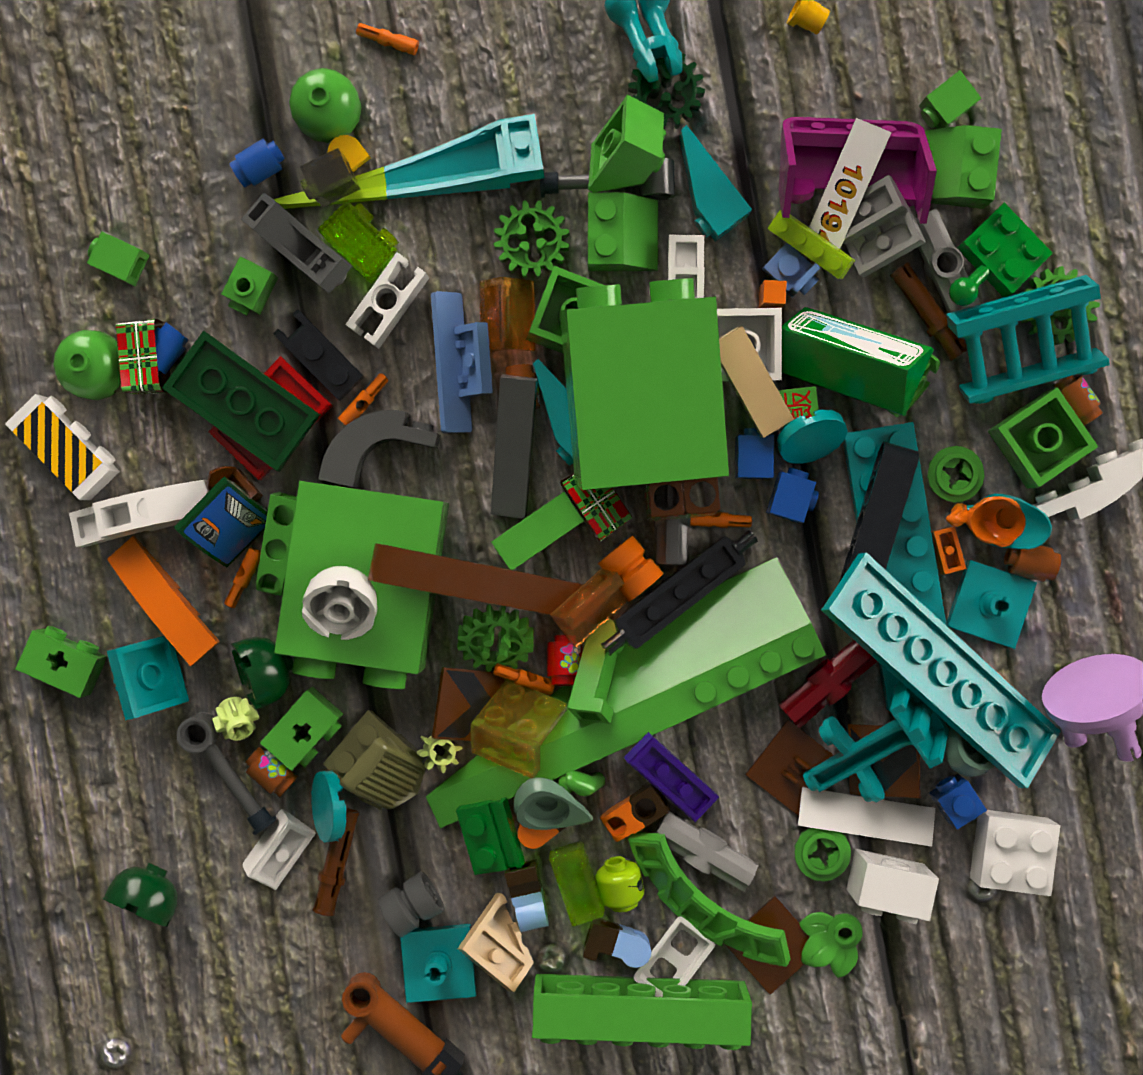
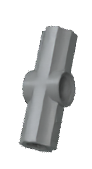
(939, 243)
(707, 851)

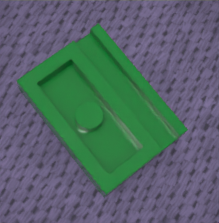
(490, 836)

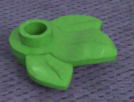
(827, 946)

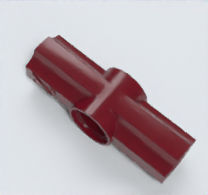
(827, 683)

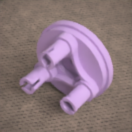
(1098, 698)

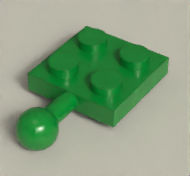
(1002, 253)

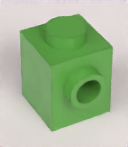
(249, 287)

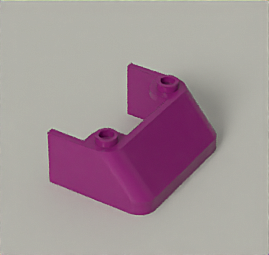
(814, 145)

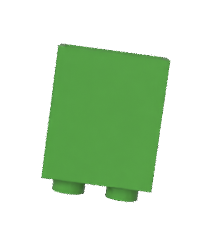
(644, 386)
(341, 530)

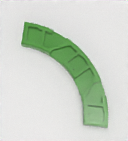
(711, 920)

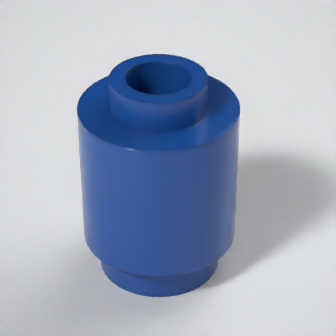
(257, 162)
(169, 347)

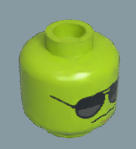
(620, 884)

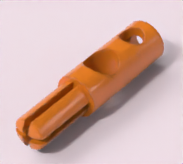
(386, 38)
(367, 395)
(722, 520)
(243, 576)
(524, 678)

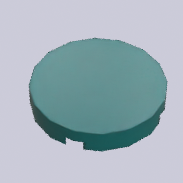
(813, 437)
(327, 810)

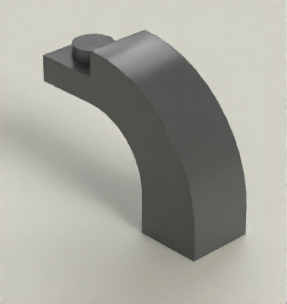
(297, 243)
(352, 445)

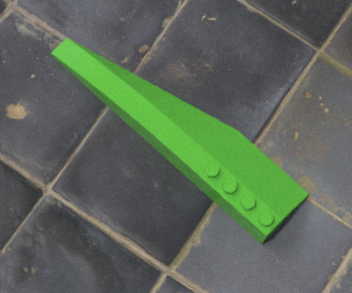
(709, 654)

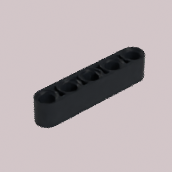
(883, 504)

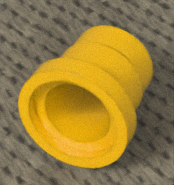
(808, 15)

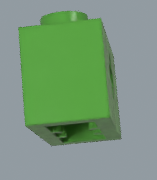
(42, 661)
(284, 737)

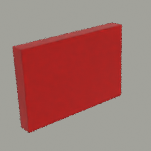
(296, 384)

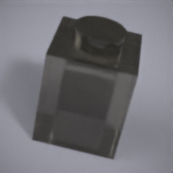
(328, 178)

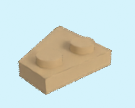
(497, 945)

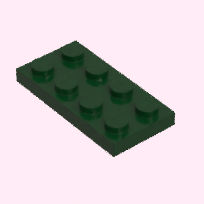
(241, 401)

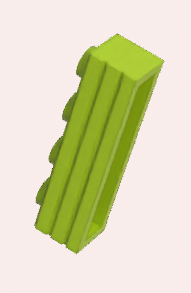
(812, 245)

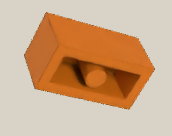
(772, 294)
(948, 550)

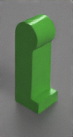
(276, 543)
(594, 678)

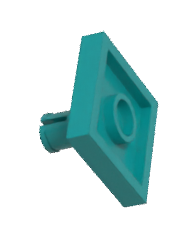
(991, 604)
(147, 677)
(435, 966)

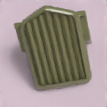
(377, 764)

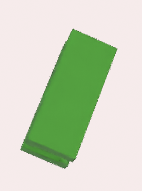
(537, 531)

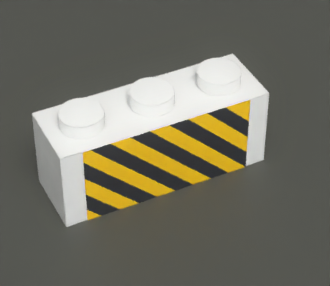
(63, 446)

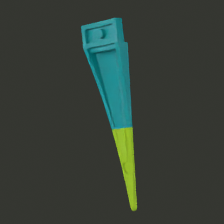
(477, 161)

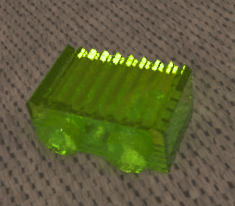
(359, 240)
(576, 883)

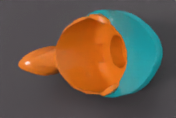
(1003, 521)

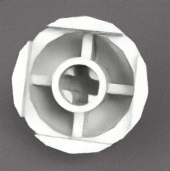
(340, 603)

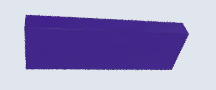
(671, 777)

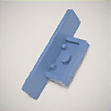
(461, 361)

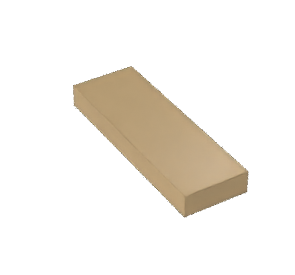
(752, 382)

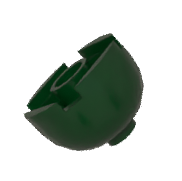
(261, 670)
(144, 893)

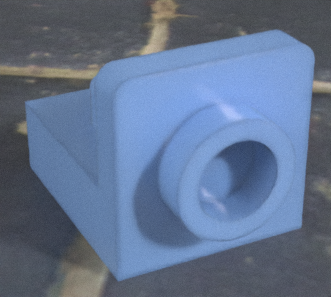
(794, 268)

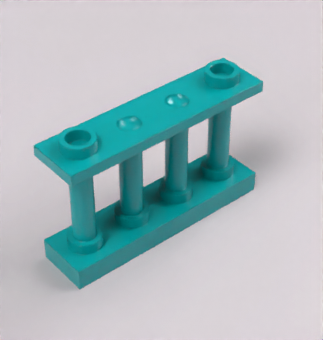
(1005, 314)

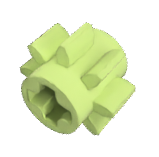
(235, 718)
(433, 757)

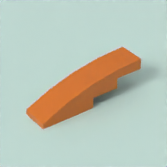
(162, 601)

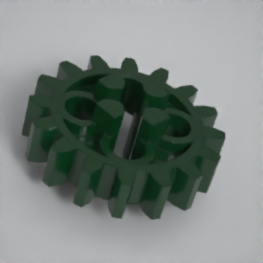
(683, 91)

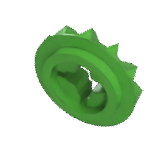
(970, 467)
(837, 858)

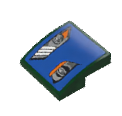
(223, 522)

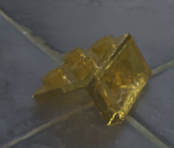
(515, 726)

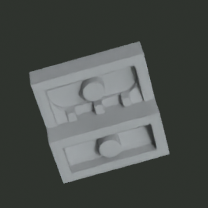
(882, 228)

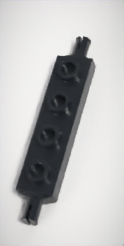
(679, 592)

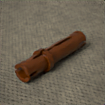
(928, 311)
(333, 872)

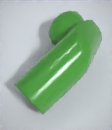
(582, 783)

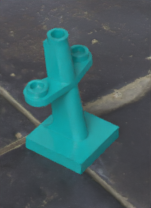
(912, 725)

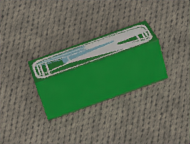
(853, 359)

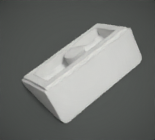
(278, 850)

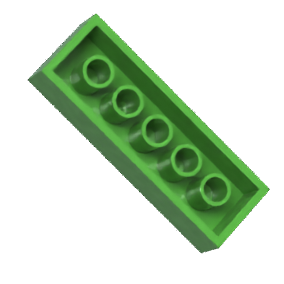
(629, 1012)

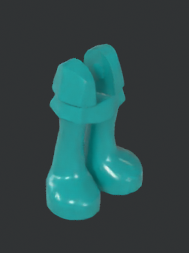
(646, 50)

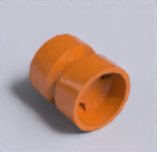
(632, 568)

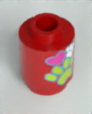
(562, 661)

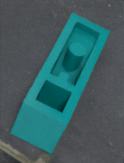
(712, 194)
(557, 408)

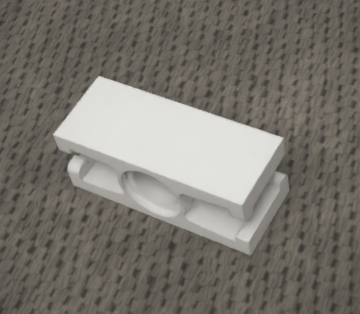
(385, 285)

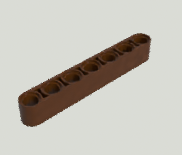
(468, 579)

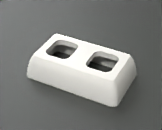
(685, 965)

